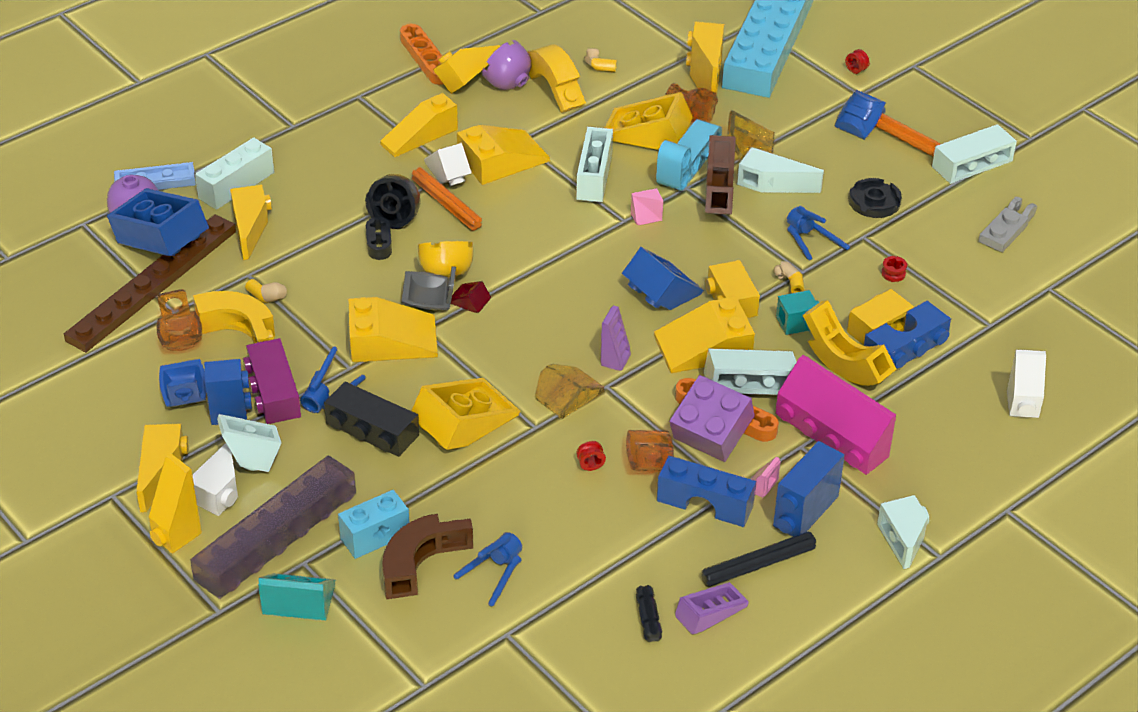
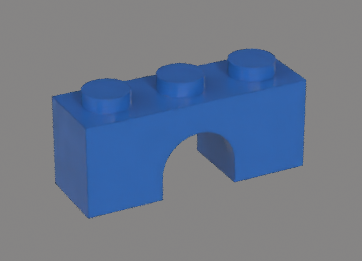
(923, 330)
(728, 493)

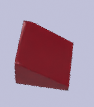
(471, 296)

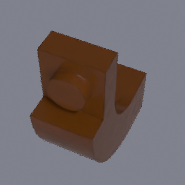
(720, 175)
(415, 544)

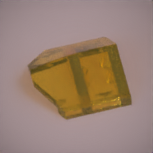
(749, 135)
(565, 389)

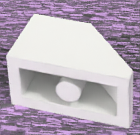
(449, 164)
(1026, 383)
(216, 482)

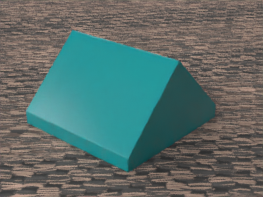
(296, 596)

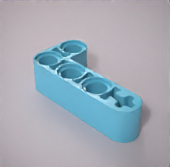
(681, 161)

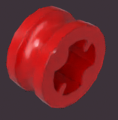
(860, 56)
(894, 269)
(590, 462)

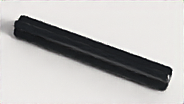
(758, 559)

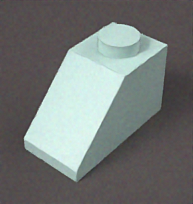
(250, 442)
(904, 527)

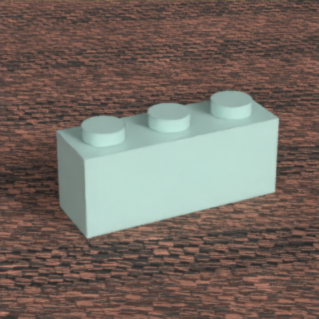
(974, 153)
(594, 164)
(239, 168)
(749, 369)

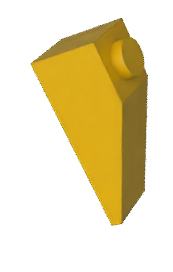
(462, 65)
(422, 125)
(250, 215)
(157, 443)
(174, 508)

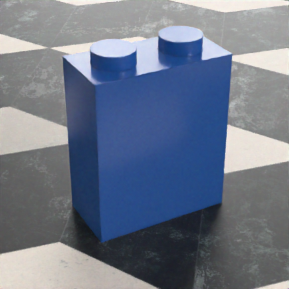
(808, 489)

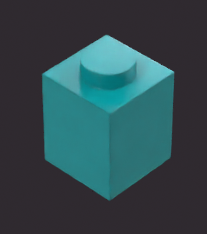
(791, 310)

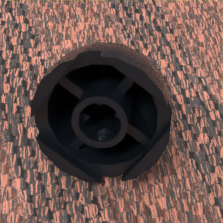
(394, 199)

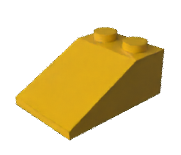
(706, 54)
(651, 121)
(499, 151)
(710, 326)
(389, 331)
(462, 411)

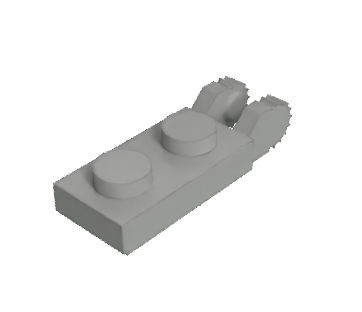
(1007, 225)

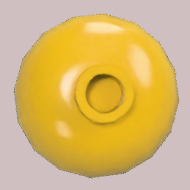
(443, 255)

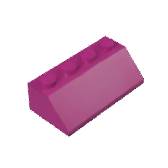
(836, 414)

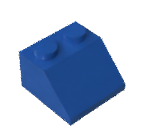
(660, 280)

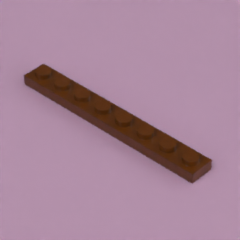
(146, 286)

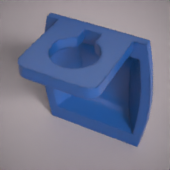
(860, 114)
(182, 383)

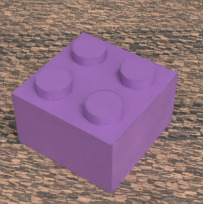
(712, 418)

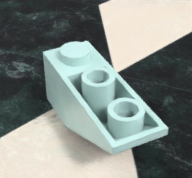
(777, 174)

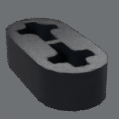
(375, 238)

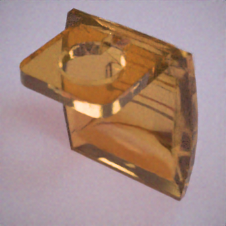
(181, 329)
(648, 449)

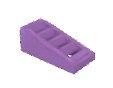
(614, 341)
(697, 619)

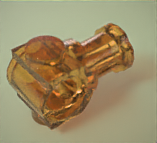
(699, 100)

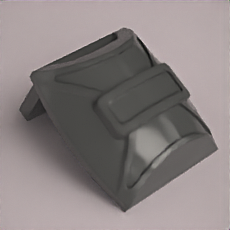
(428, 290)

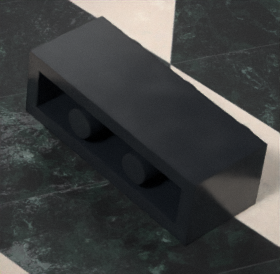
(371, 419)

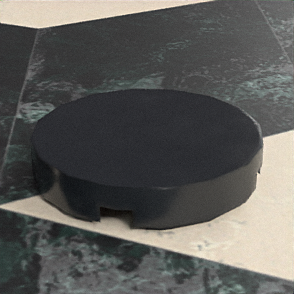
(875, 198)

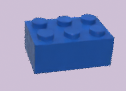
(158, 221)

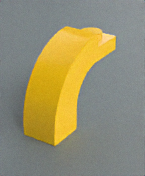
(560, 73)
(236, 312)
(842, 354)

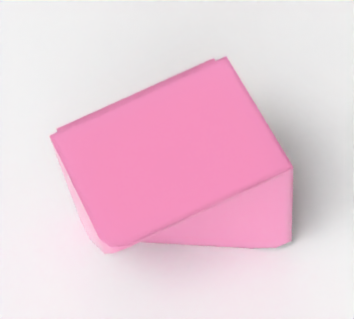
(646, 206)

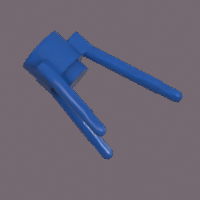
(803, 222)
(317, 392)
(501, 551)

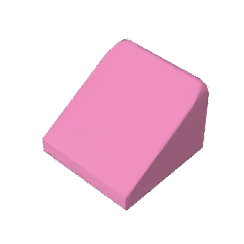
(767, 477)

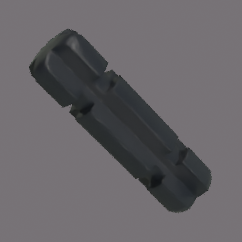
(648, 613)

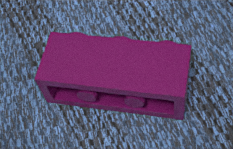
(272, 381)

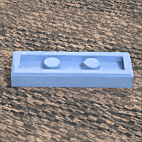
(164, 176)

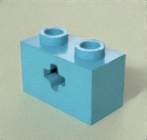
(372, 523)

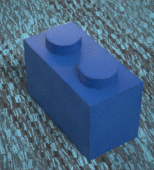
(226, 390)

